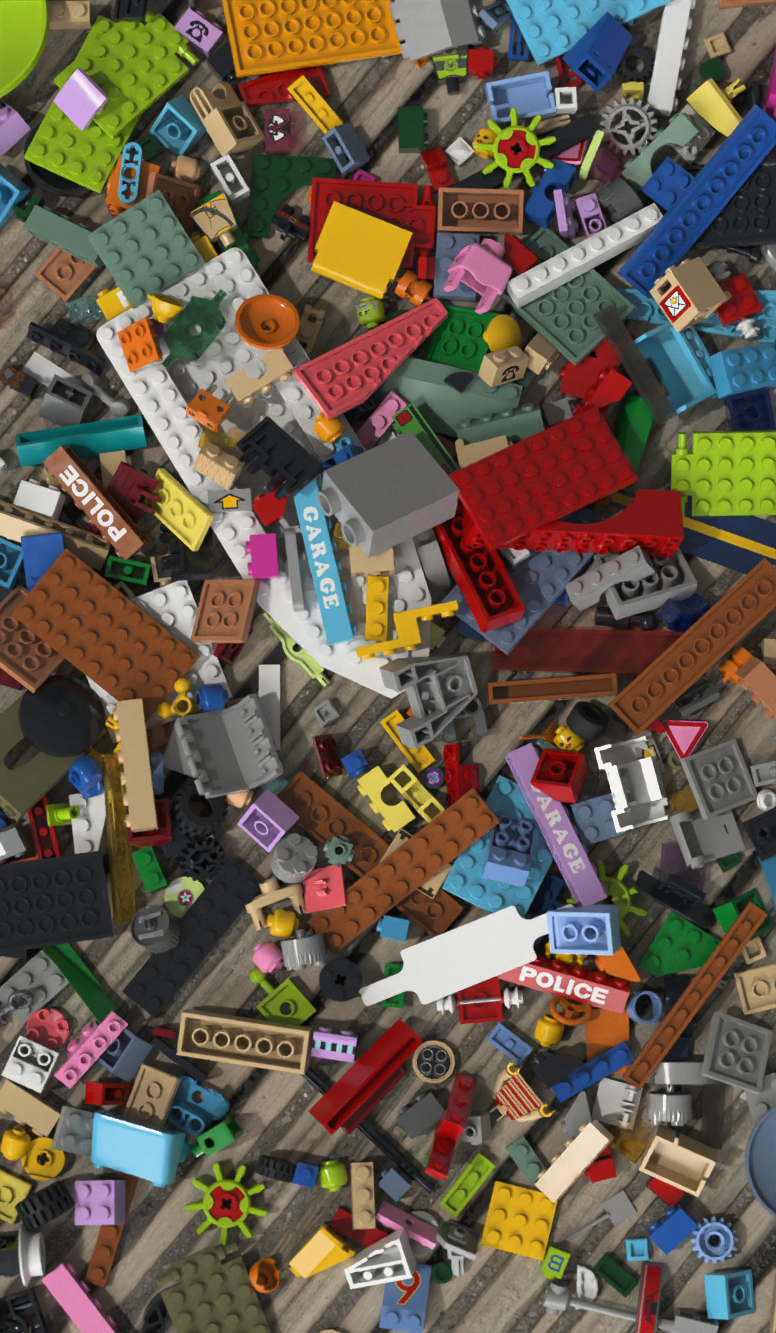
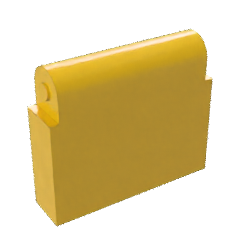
(360, 250)

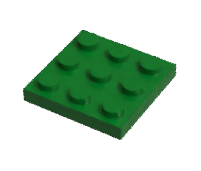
(460, 339)

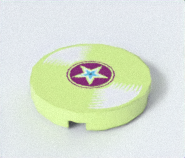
(181, 895)

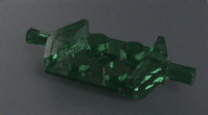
(197, 312)

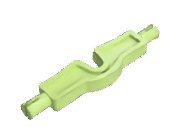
(300, 657)

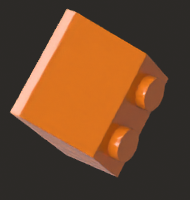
(617, 965)

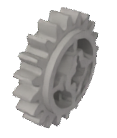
(638, 123)

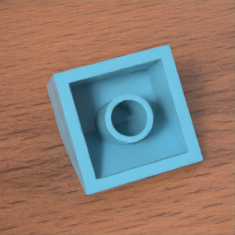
(178, 126)
(729, 1294)

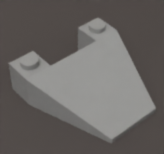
(436, 693)

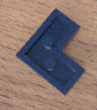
(548, 895)

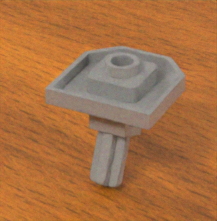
(459, 1242)

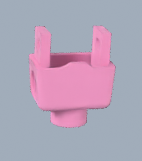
(481, 270)

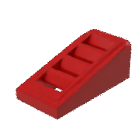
(561, 76)

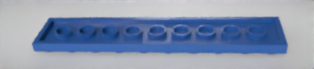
(701, 201)

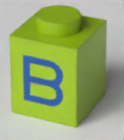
(554, 1262)

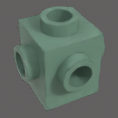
(347, 854)

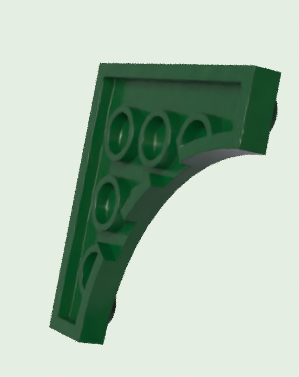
(275, 180)

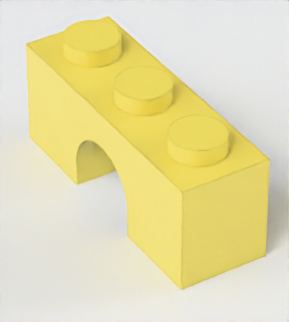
(416, 794)
(394, 816)

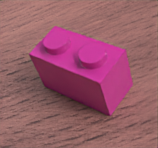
(263, 556)

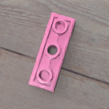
(415, 1228)

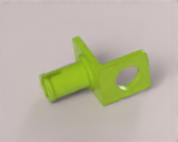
(61, 814)

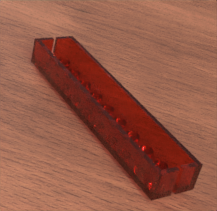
(584, 651)

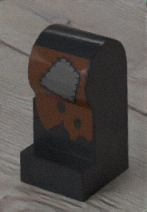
(19, 381)

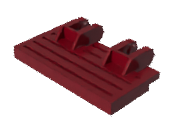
(126, 489)

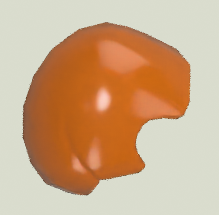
(264, 1275)

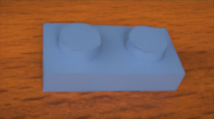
(509, 1043)

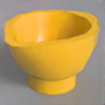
(164, 307)

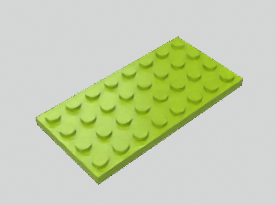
(77, 154)

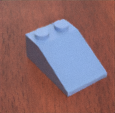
(584, 930)

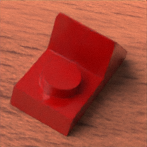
(437, 168)

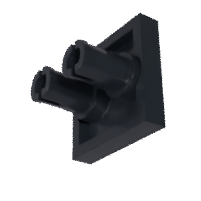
(762, 833)

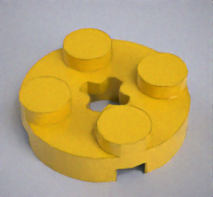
(33, 1164)

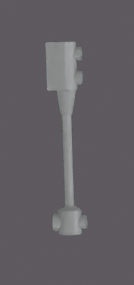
(558, 1298)

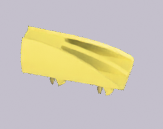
(716, 106)

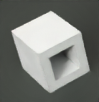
(565, 100)

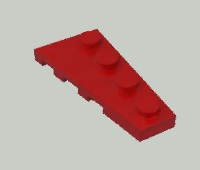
(273, 86)

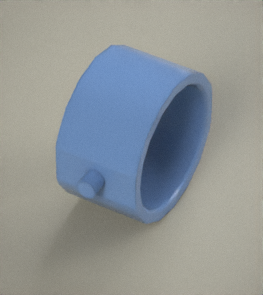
(657, 1006)

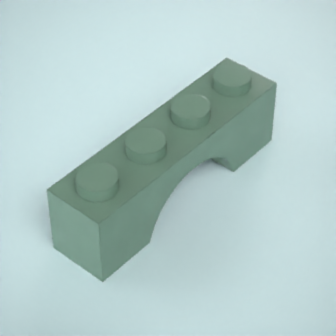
(680, 131)

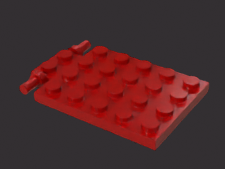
(383, 200)

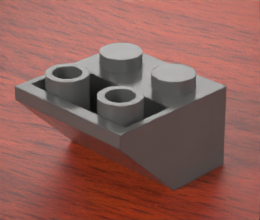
(66, 402)

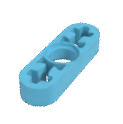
(126, 158)

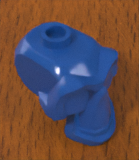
(87, 776)

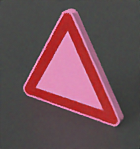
(572, 155)
(684, 735)

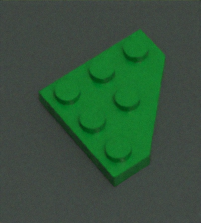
(677, 947)

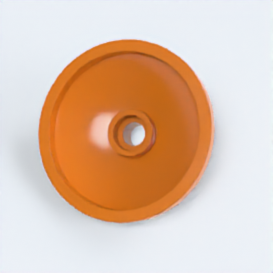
(269, 313)

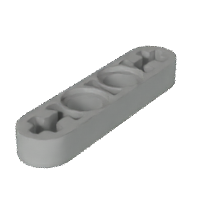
(294, 569)

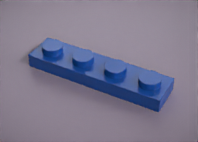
(593, 1071)

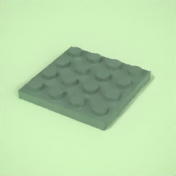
(145, 248)

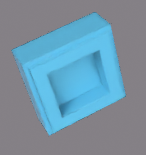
(637, 1249)

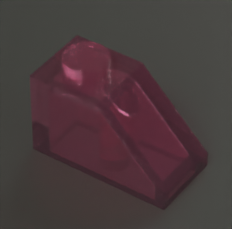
(605, 167)

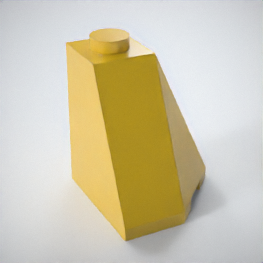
(320, 1252)

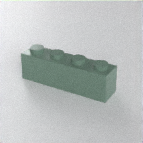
(62, 234)
(515, 424)

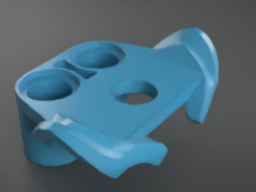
(211, 1108)

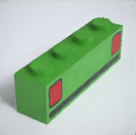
(411, 419)

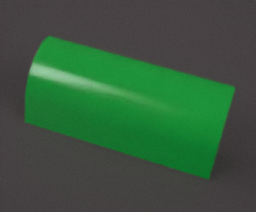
(633, 428)

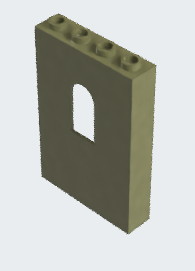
(25, 787)

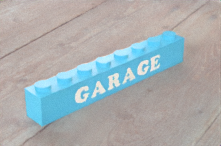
(324, 566)

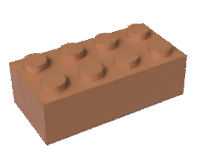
(480, 211)

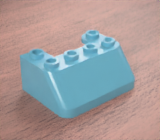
(680, 363)

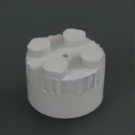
(293, 858)
(303, 950)
(670, 1106)

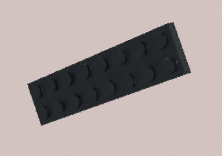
(199, 932)

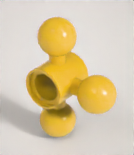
(165, 709)

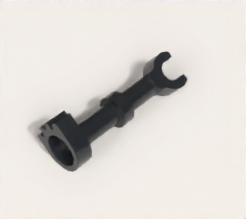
(752, 254)

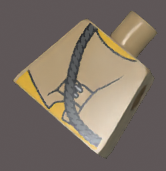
(216, 220)

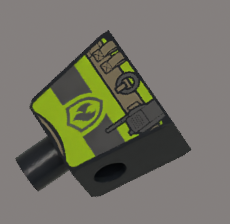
(451, 67)

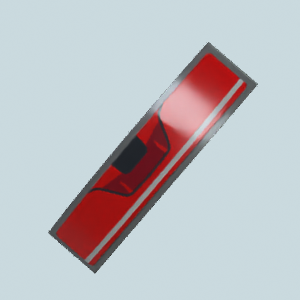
(648, 1298)

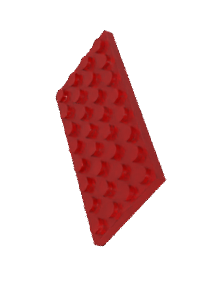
(543, 478)

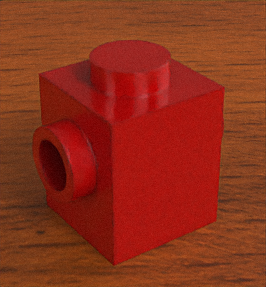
(481, 62)

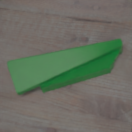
(81, 980)

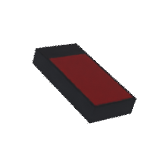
(667, 1192)

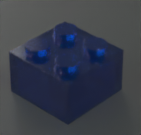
(750, 411)

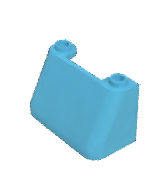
(135, 1148)

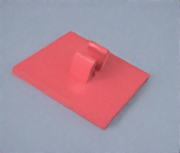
(324, 889)

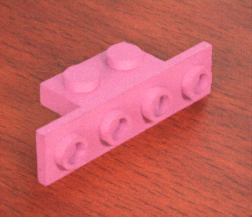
(88, 1047)

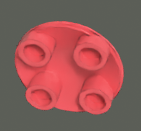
(48, 1028)

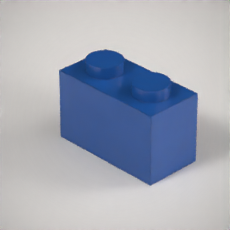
(672, 1228)

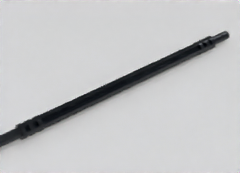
(370, 1132)

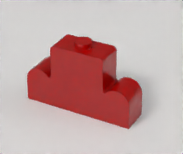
(580, 377)

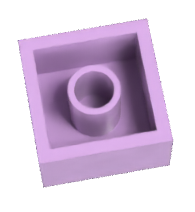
(268, 820)
(100, 1202)

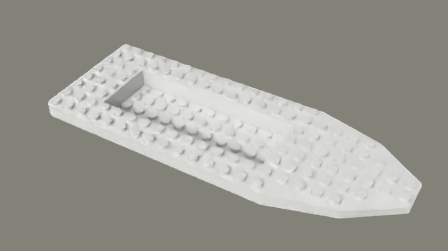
(163, 401)

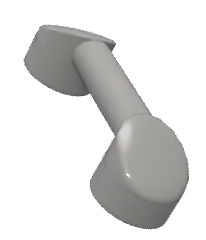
(118, 408)

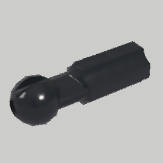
(645, 621)

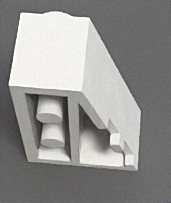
(91, 823)
(382, 1262)

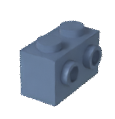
(346, 148)

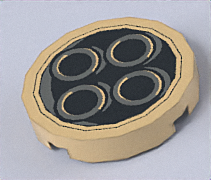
(433, 1061)

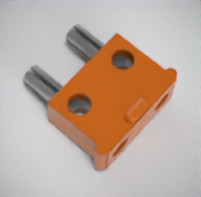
(209, 409)

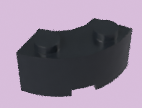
(672, 990)
(155, 1316)

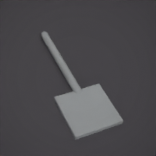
(617, 1208)

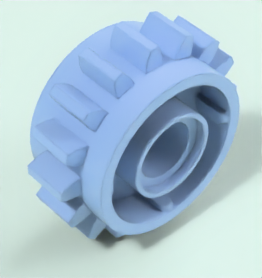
(725, 1243)

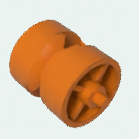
(411, 287)
(730, 666)

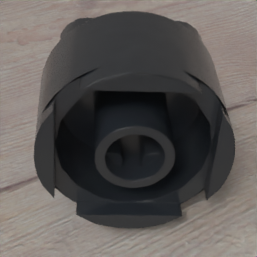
(336, 991)

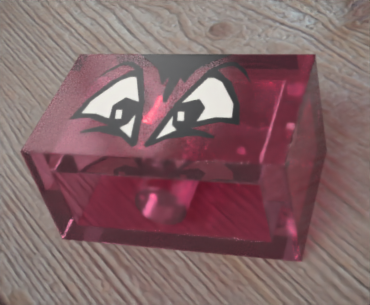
(278, 131)

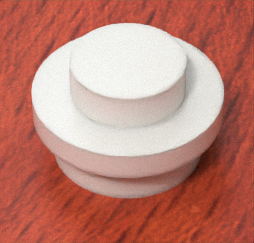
(766, 800)

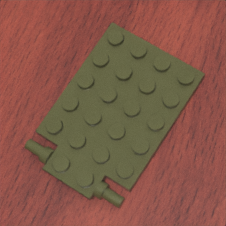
(212, 1294)

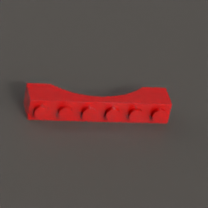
(608, 389)

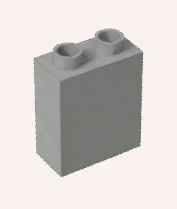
(388, 494)

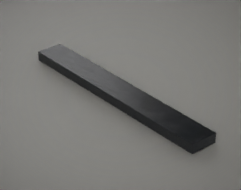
(565, 138)

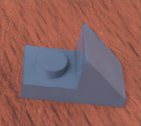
(495, 16)

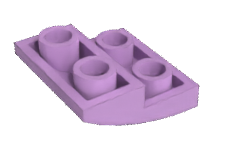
(81, 99)
(564, 210)

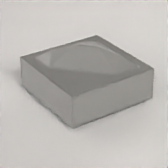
(326, 713)

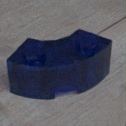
(683, 614)

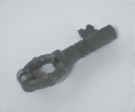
(13, 1005)

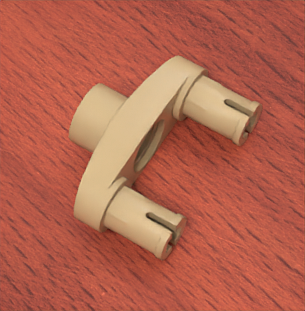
(272, 893)

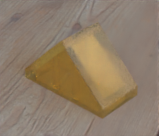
(627, 1145)

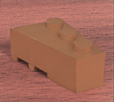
(761, 683)

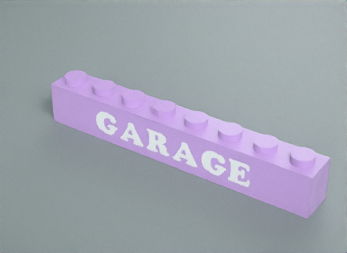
(557, 831)

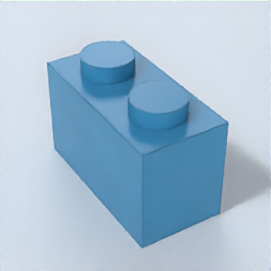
(393, 927)

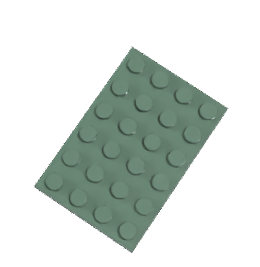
(567, 311)

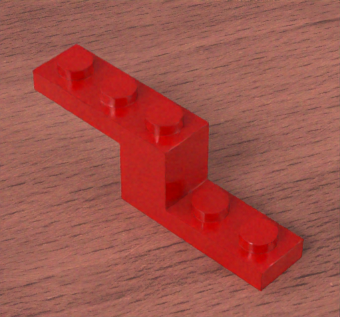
(450, 1126)

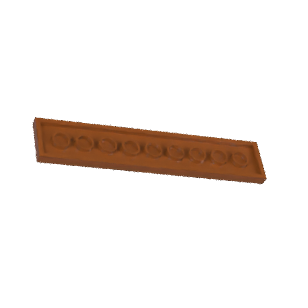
(697, 649)
(326, 818)
(405, 869)

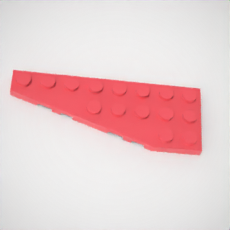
(359, 367)

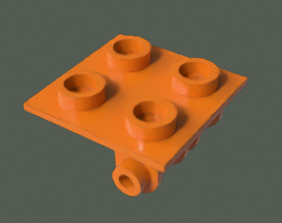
(139, 344)

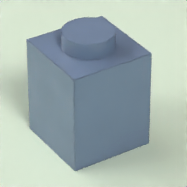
(393, 1183)

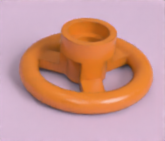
(570, 1012)

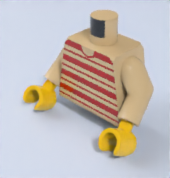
(517, 1097)

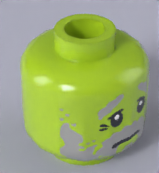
(370, 312)

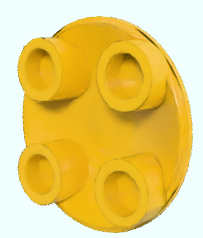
(502, 333)

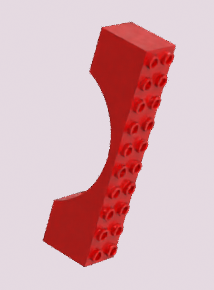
(649, 521)

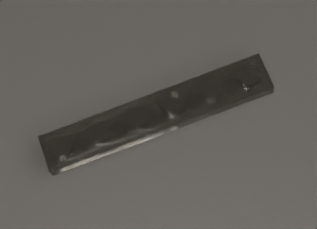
(634, 364)

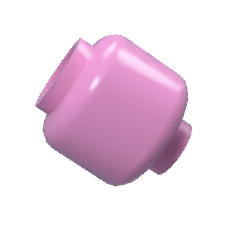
(268, 957)

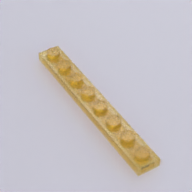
(119, 849)

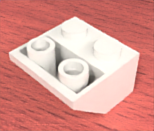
(30, 1064)

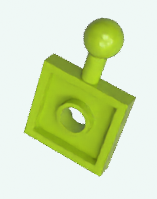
(285, 992)

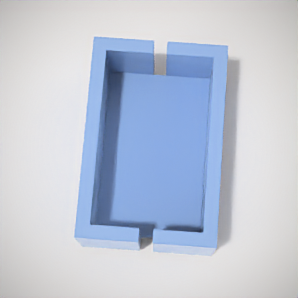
(525, 94)

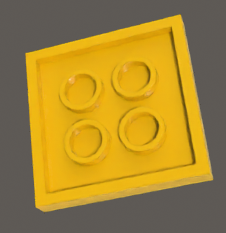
(518, 1220)

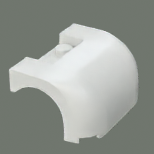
(634, 784)

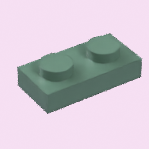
(525, 1159)

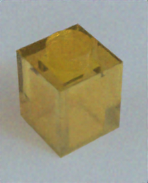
(682, 801)

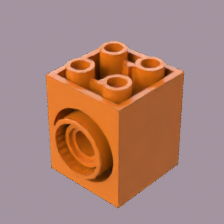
(112, 200)

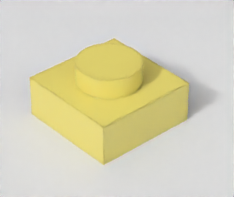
(632, 89)

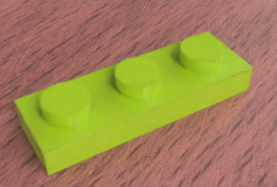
(467, 1184)

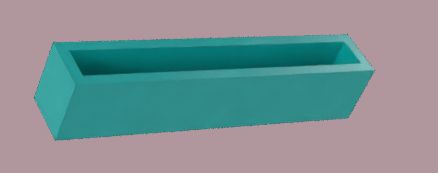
(84, 439)

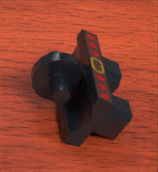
(291, 226)

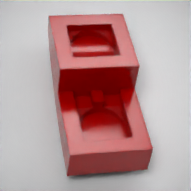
(426, 267)

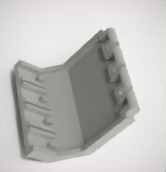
(436, 26)
(229, 749)

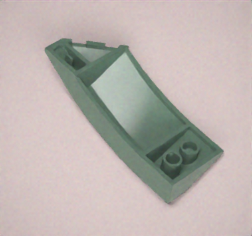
(440, 404)

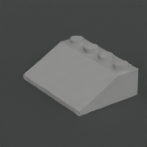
(669, 581)

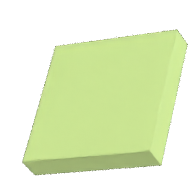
(591, 153)

